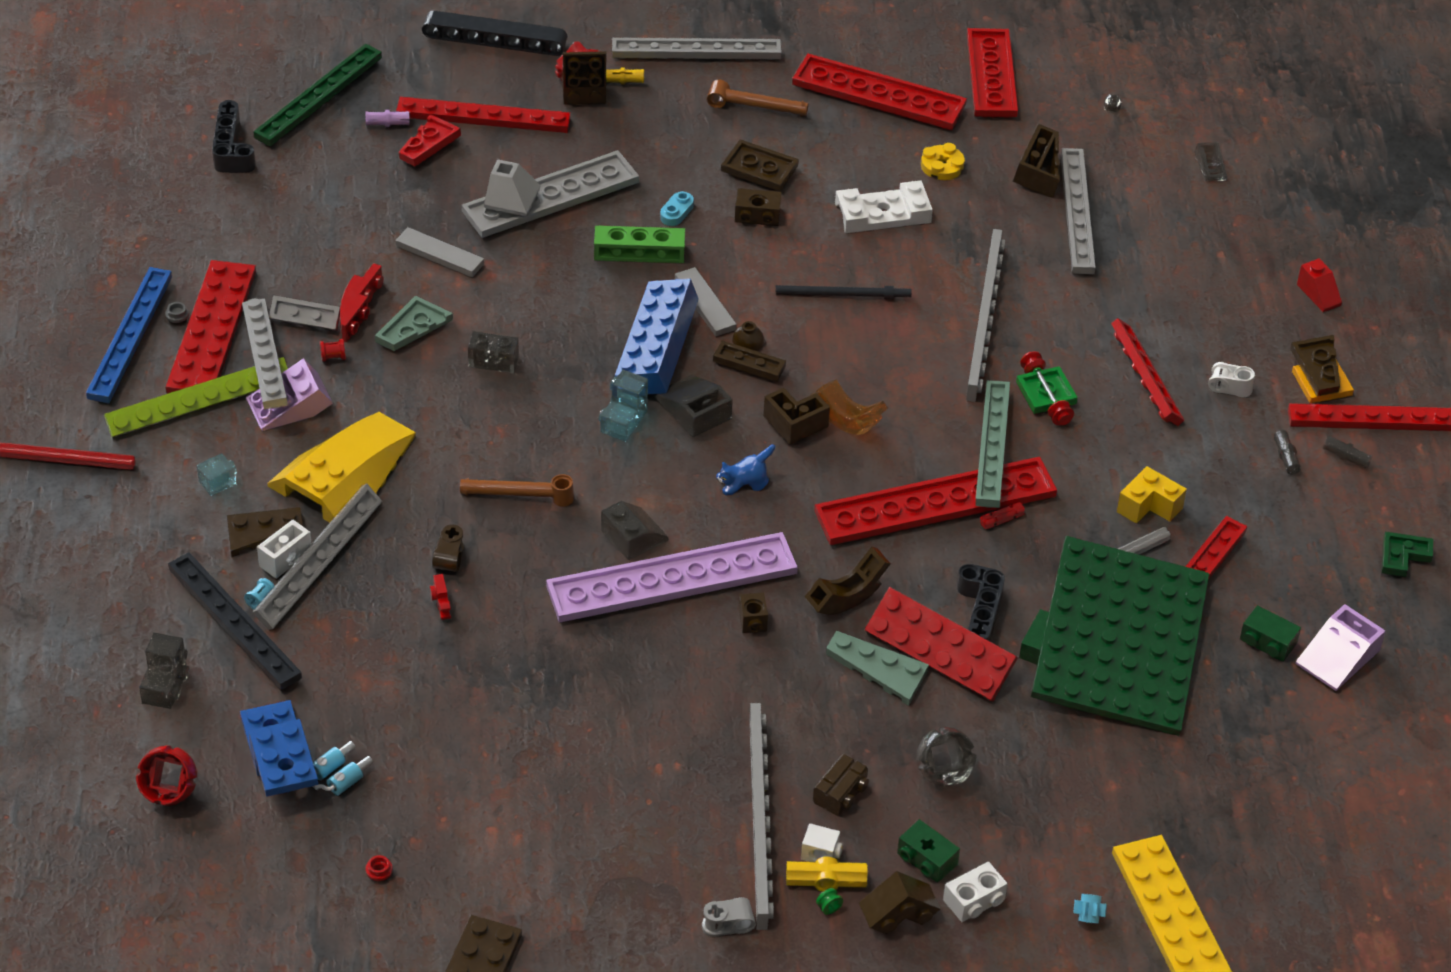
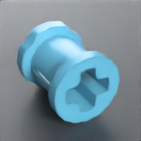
(254, 597)

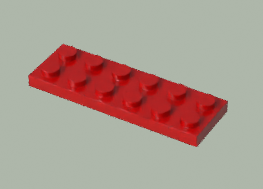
(992, 73)
(941, 644)

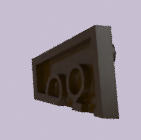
(1318, 363)
(253, 528)

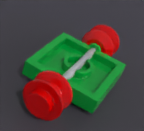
(1046, 389)

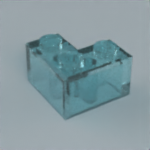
(626, 405)

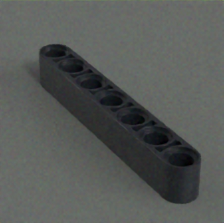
(494, 33)

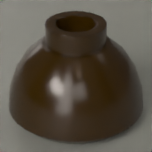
(748, 336)

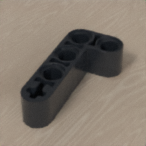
(227, 153)
(987, 588)

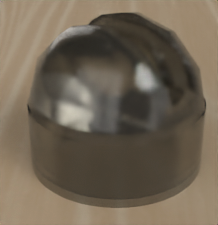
(1112, 99)

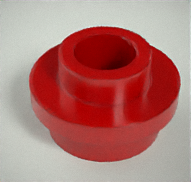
(379, 862)

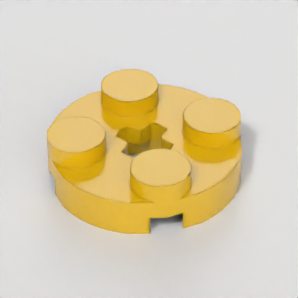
(932, 161)

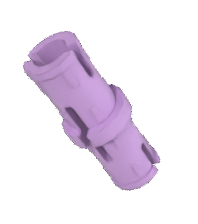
(387, 118)

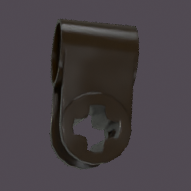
(449, 549)

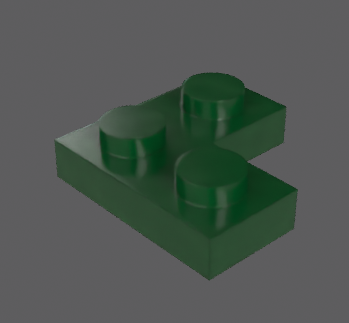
(1400, 548)

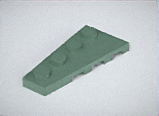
(889, 669)

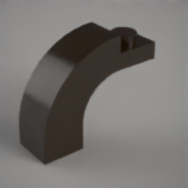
(852, 589)

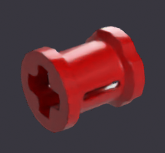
(332, 350)

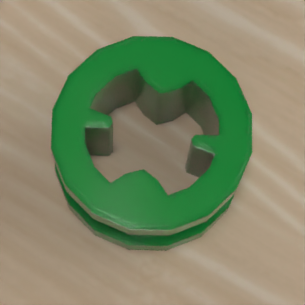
(829, 901)

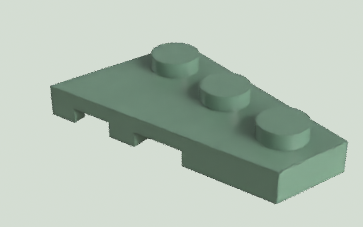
(411, 323)

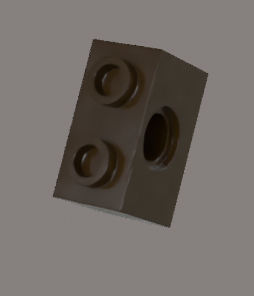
(757, 207)

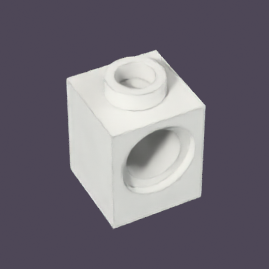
(820, 843)

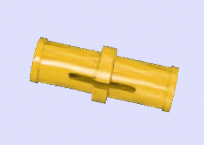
(623, 76)

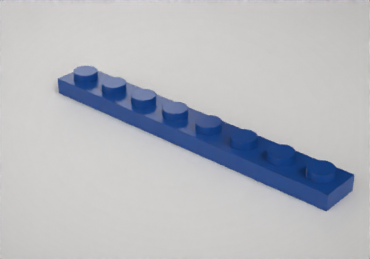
(129, 335)

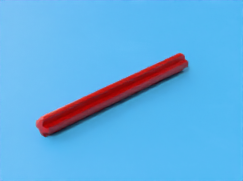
(67, 456)

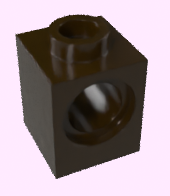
(753, 612)

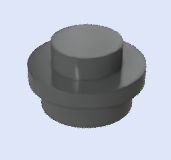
(176, 312)

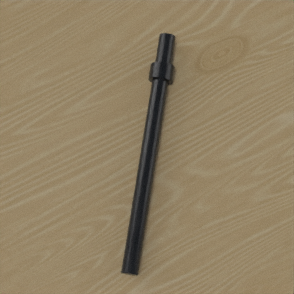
(887, 292)

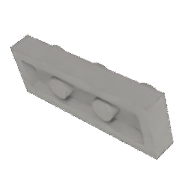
(305, 313)

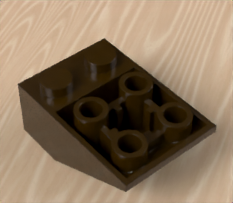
(584, 77)

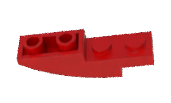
(356, 298)

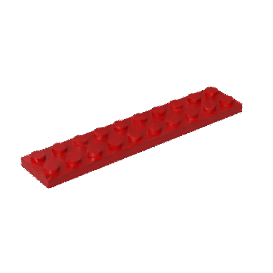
(928, 502)

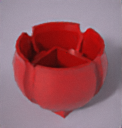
(151, 772)

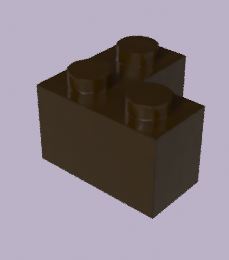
(795, 418)
(899, 899)

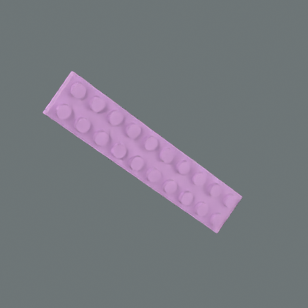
(671, 577)

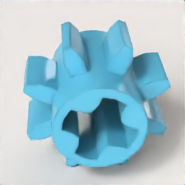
(1090, 908)

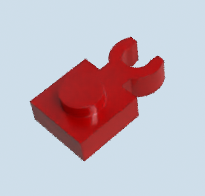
(439, 593)

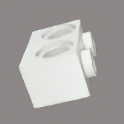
(982, 889)

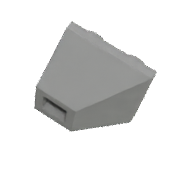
(511, 189)

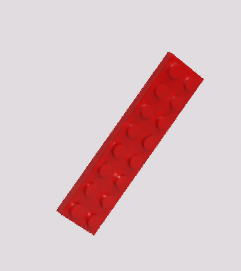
(879, 91)
(211, 324)

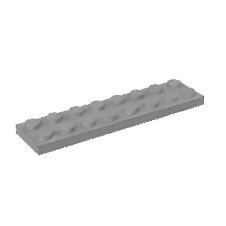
(558, 192)

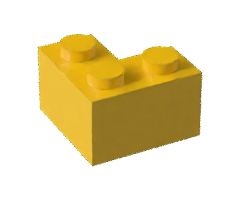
(1151, 493)

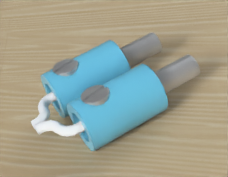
(346, 776)

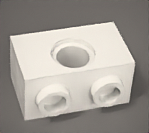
(283, 548)

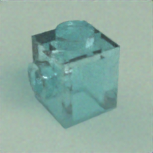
(216, 474)

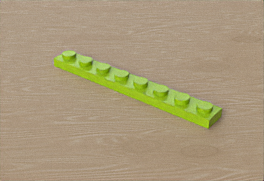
(184, 401)

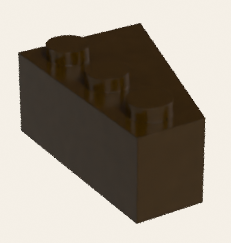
(1040, 162)

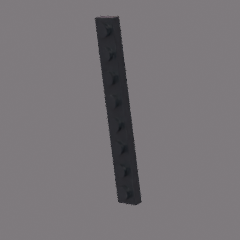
(235, 621)

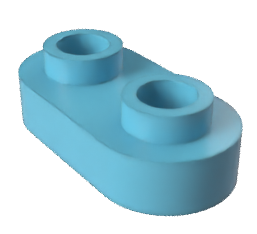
(676, 208)

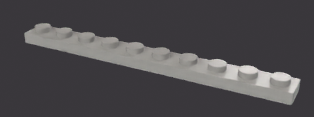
(985, 320)
(761, 823)

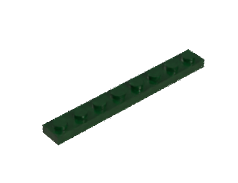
(317, 95)

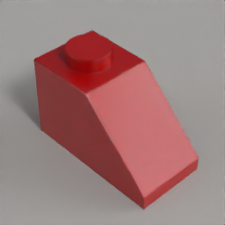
(1319, 285)

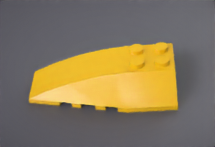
(345, 462)

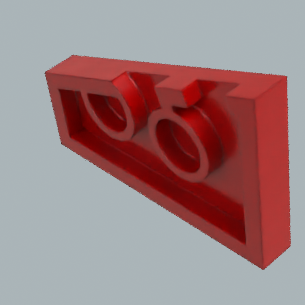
(429, 140)

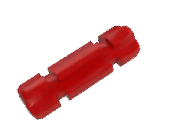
(1002, 515)

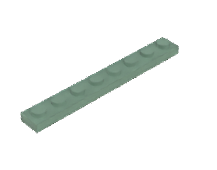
(992, 444)

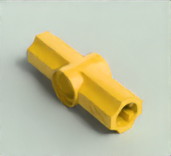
(826, 874)

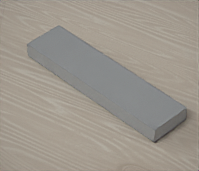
(439, 252)
(708, 304)

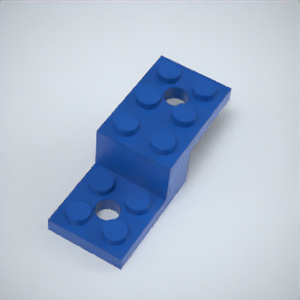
(278, 745)

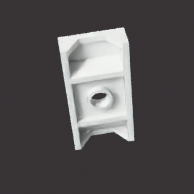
(904, 208)

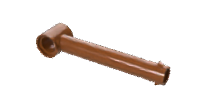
(721, 93)
(559, 489)

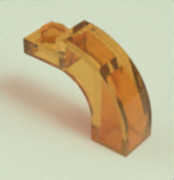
(848, 414)

